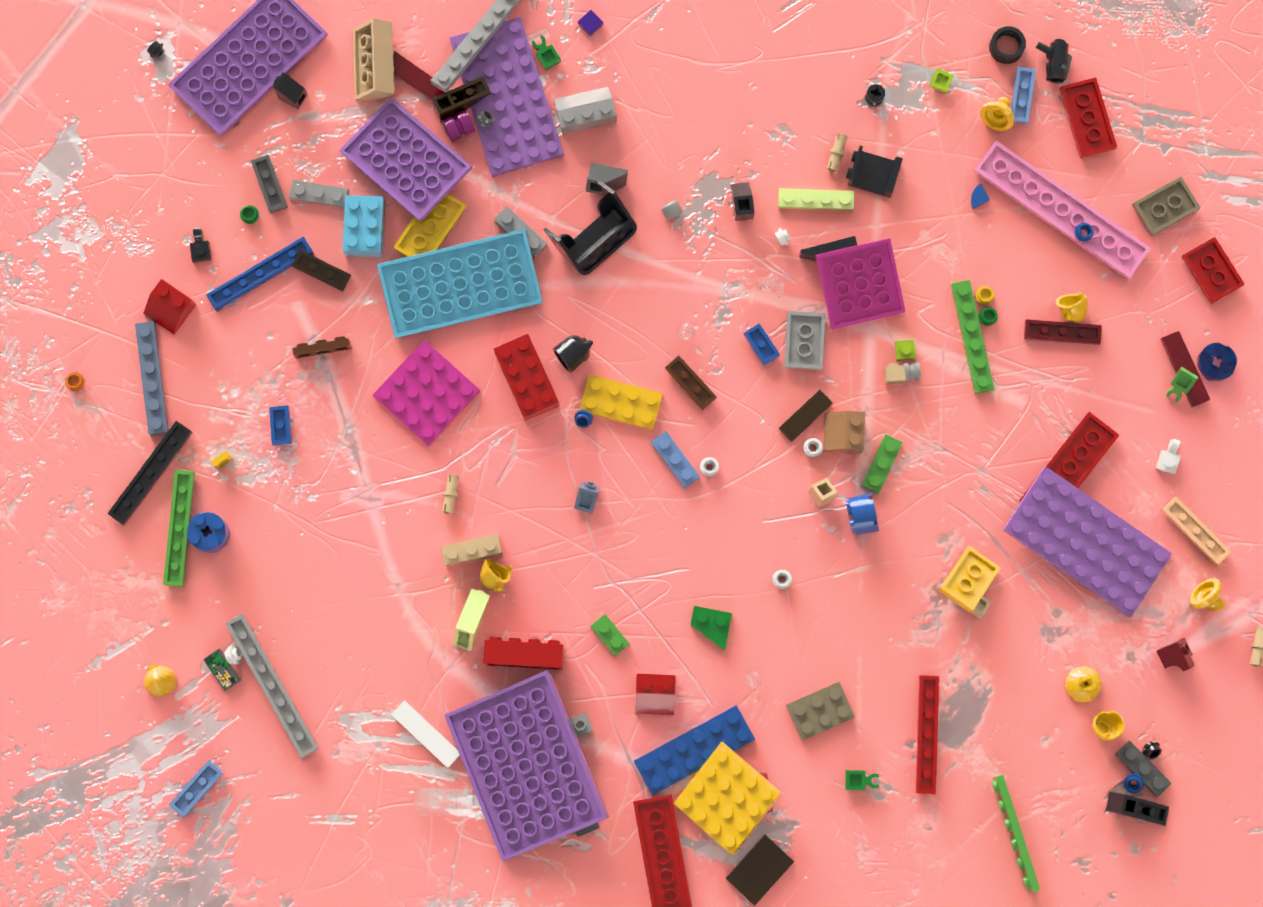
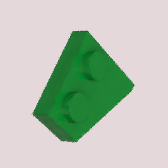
(712, 624)

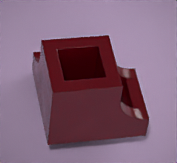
(1177, 655)

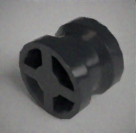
(873, 99)

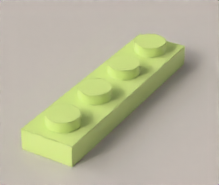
(815, 199)

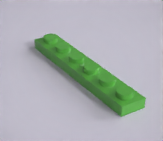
(972, 337)
(177, 535)
(1017, 842)

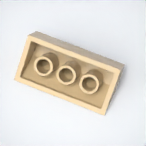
(373, 60)

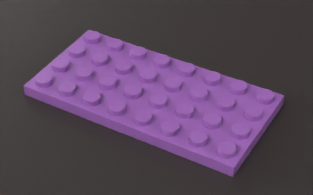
(246, 61)
(523, 122)
(1087, 541)

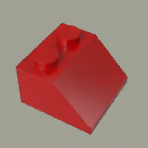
(168, 306)
(655, 694)

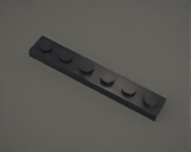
(150, 473)

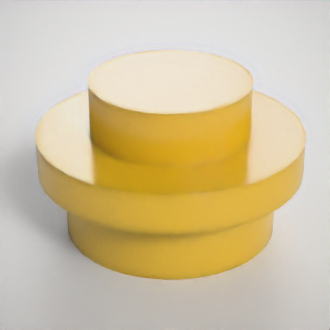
(984, 295)

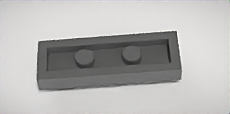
(269, 184)
(1141, 765)

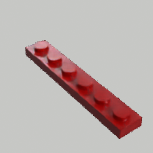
(927, 734)

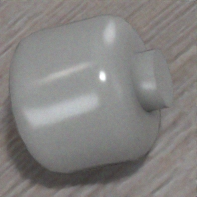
(672, 210)

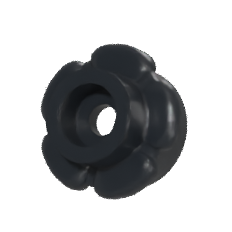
(155, 49)
(1152, 750)

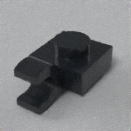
(200, 249)

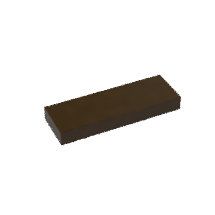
(321, 270)
(805, 415)

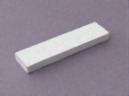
(426, 733)

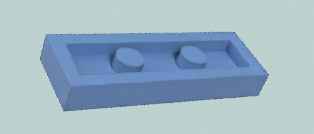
(1022, 94)
(675, 459)
(196, 788)

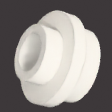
(783, 236)
(813, 441)
(709, 460)
(786, 574)
(233, 655)

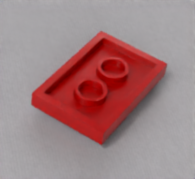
(1213, 270)

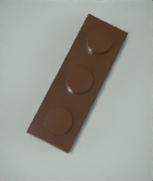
(321, 347)
(690, 382)

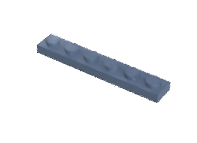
(151, 378)

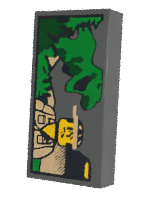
(222, 670)

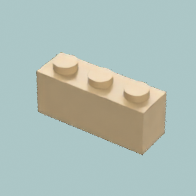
(471, 550)

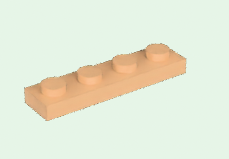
(1196, 531)

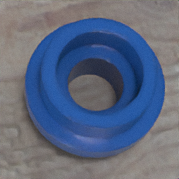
(1084, 226)
(583, 418)
(1134, 788)

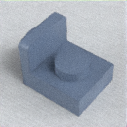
(587, 497)

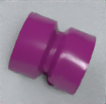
(458, 125)

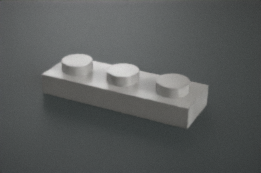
(318, 193)
(511, 222)

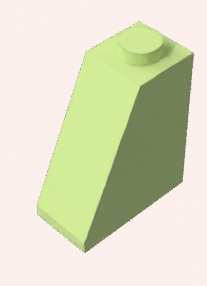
(471, 619)

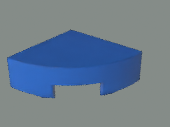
(979, 197)

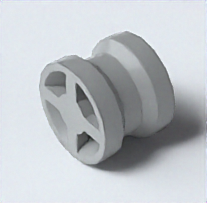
(912, 371)

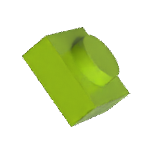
(941, 80)
(905, 350)

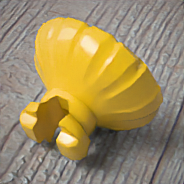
(998, 114)
(1208, 595)
(1077, 689)

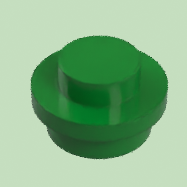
(249, 214)
(988, 316)

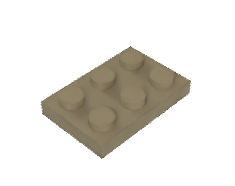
(1166, 206)
(820, 711)

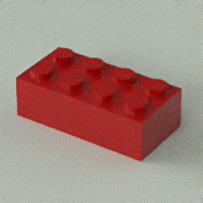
(526, 377)
(523, 654)

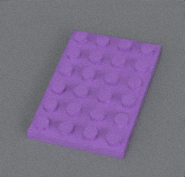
(405, 159)

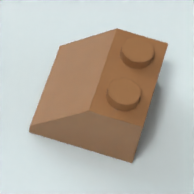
(844, 431)

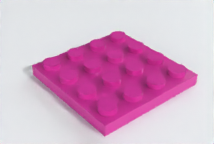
(860, 283)
(426, 393)

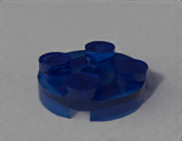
(1211, 371)

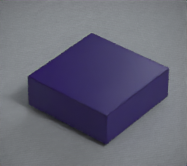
(590, 23)

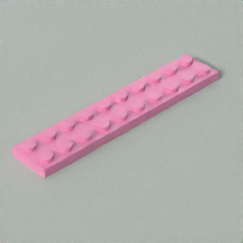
(1061, 209)

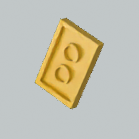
(969, 579)

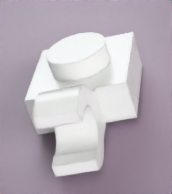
(1169, 460)

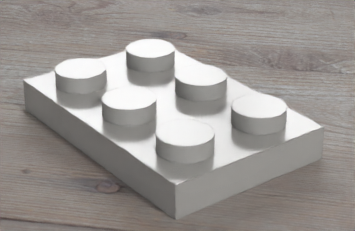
(804, 340)

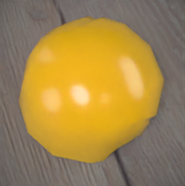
(1108, 725)

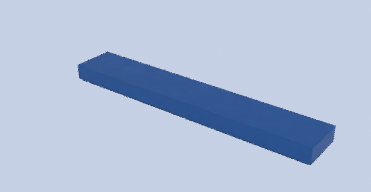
(257, 274)

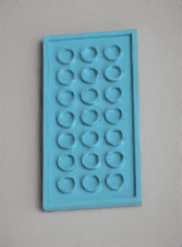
(459, 283)

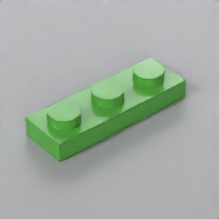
(881, 464)

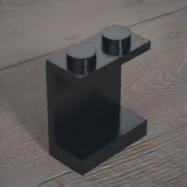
(873, 172)

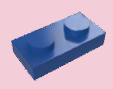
(761, 344)
(280, 425)

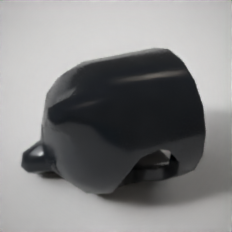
(573, 352)

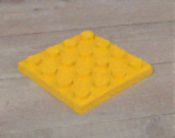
(727, 798)

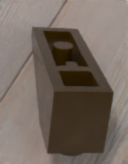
(460, 98)

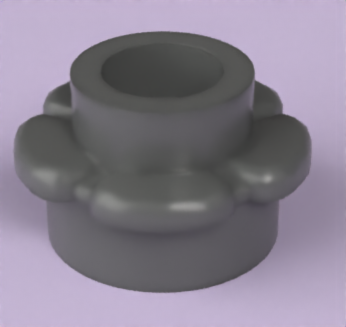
(485, 119)

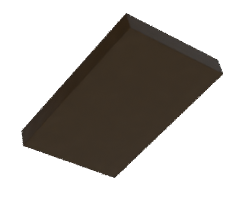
(759, 869)

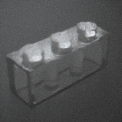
(443, 801)

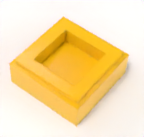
(221, 460)

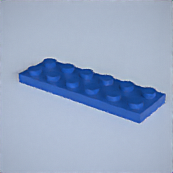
(692, 749)

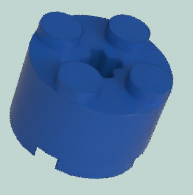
(863, 514)
(212, 542)

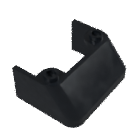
(600, 237)

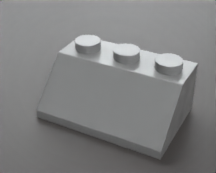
(585, 110)

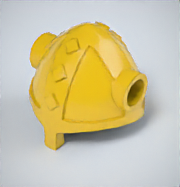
(1073, 306)
(494, 575)
(159, 680)

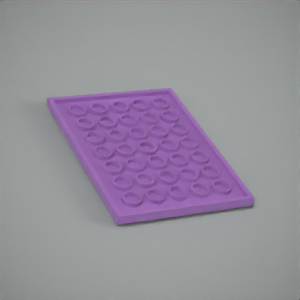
(526, 765)

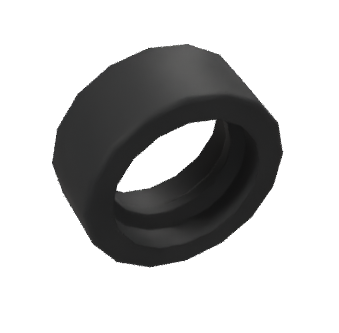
(1009, 31)

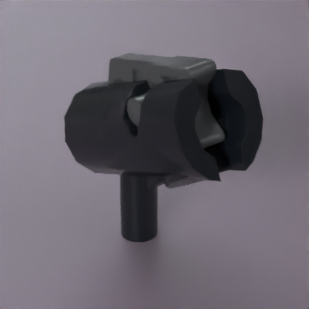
(1058, 60)

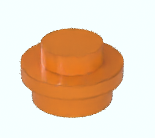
(75, 381)

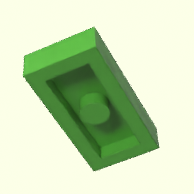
(610, 635)

